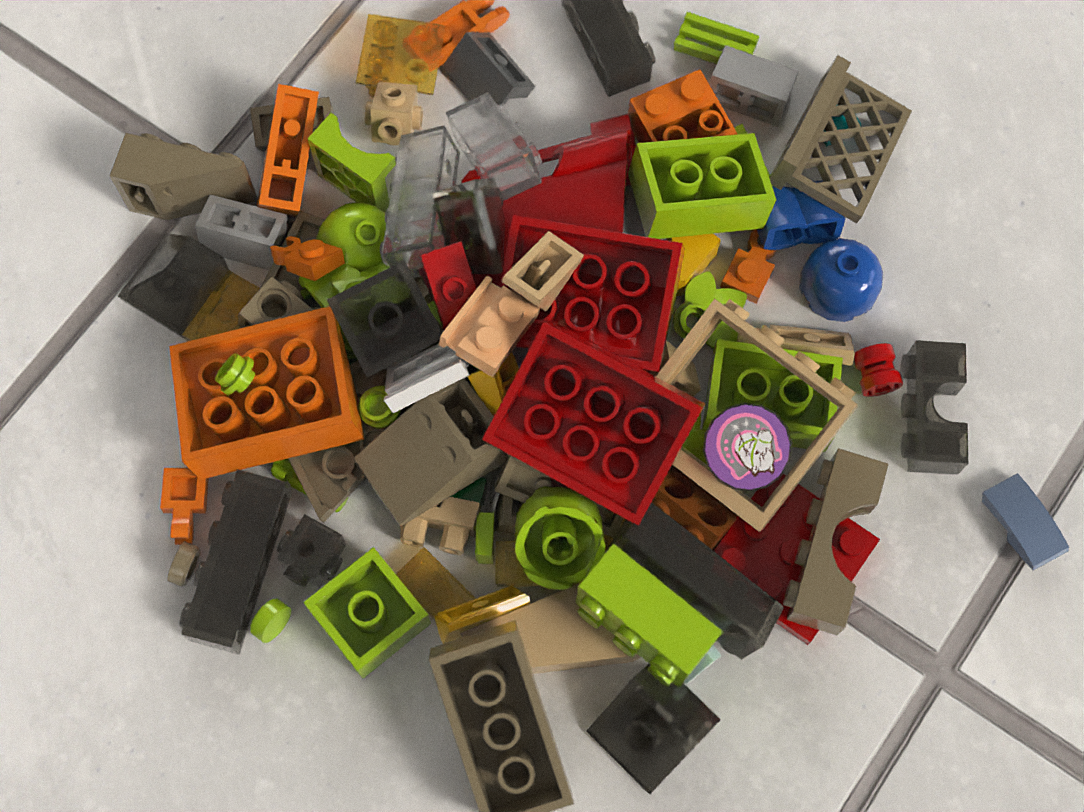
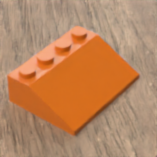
(292, 407)

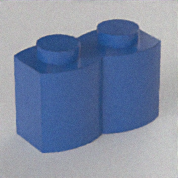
(799, 220)

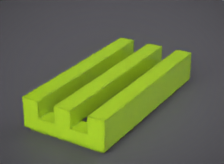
(715, 35)

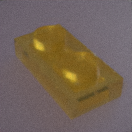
(221, 308)

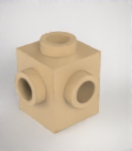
(393, 112)

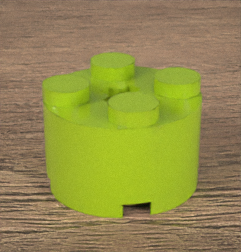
(581, 541)

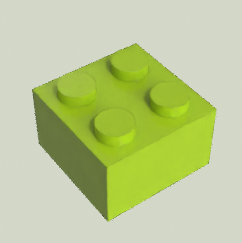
(368, 612)

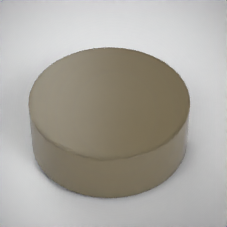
(183, 564)

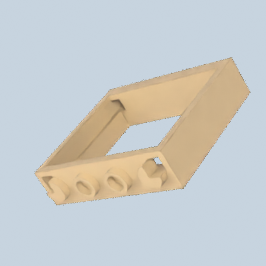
(800, 365)

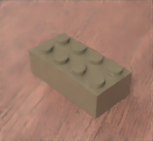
(500, 722)

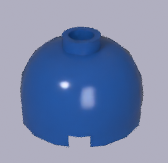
(841, 279)

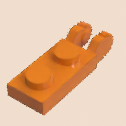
(465, 18)

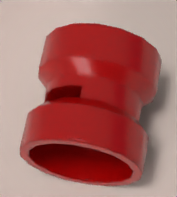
(877, 370)

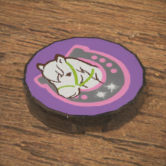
(747, 447)

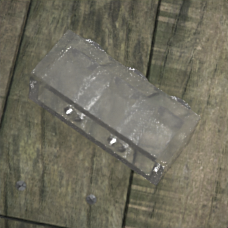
(495, 145)

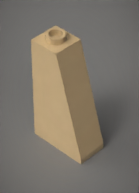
(558, 636)

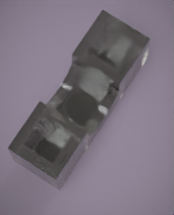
(930, 440)

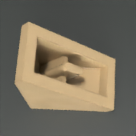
(543, 270)

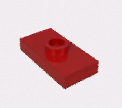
(448, 279)

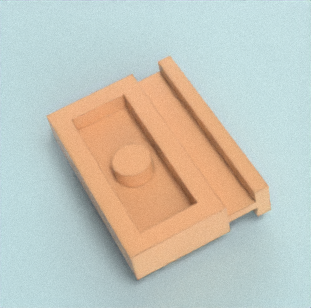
(489, 326)

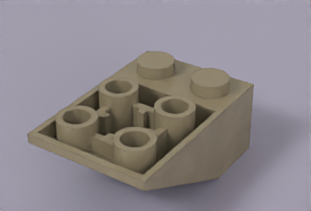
(176, 179)
(431, 452)

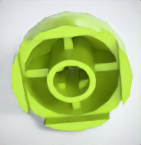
(358, 231)

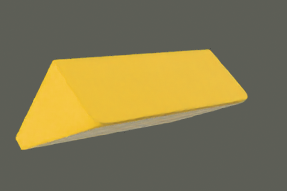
(478, 611)

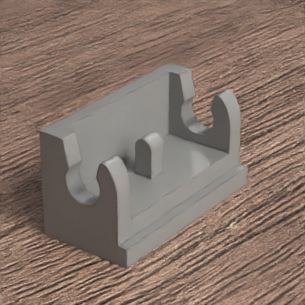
(752, 85)
(241, 231)

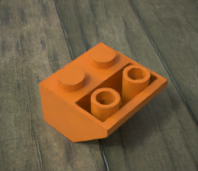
(679, 111)

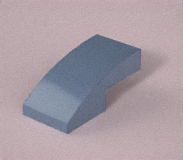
(1026, 519)

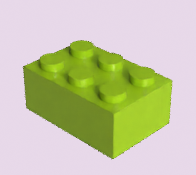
(701, 186)
(749, 375)
(645, 617)

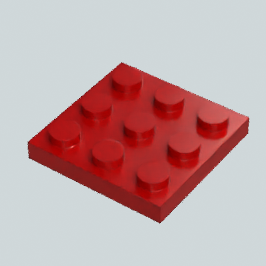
(770, 554)

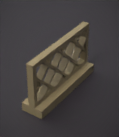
(810, 132)

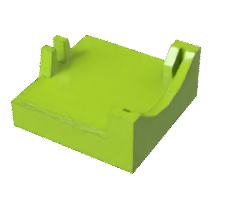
(348, 168)

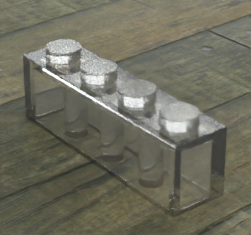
(424, 165)

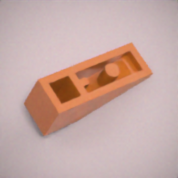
(287, 150)

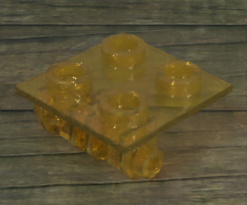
(400, 53)

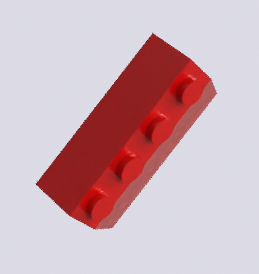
(617, 293)
(593, 421)

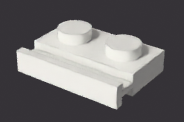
(423, 376)

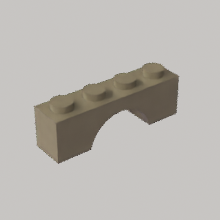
(822, 592)

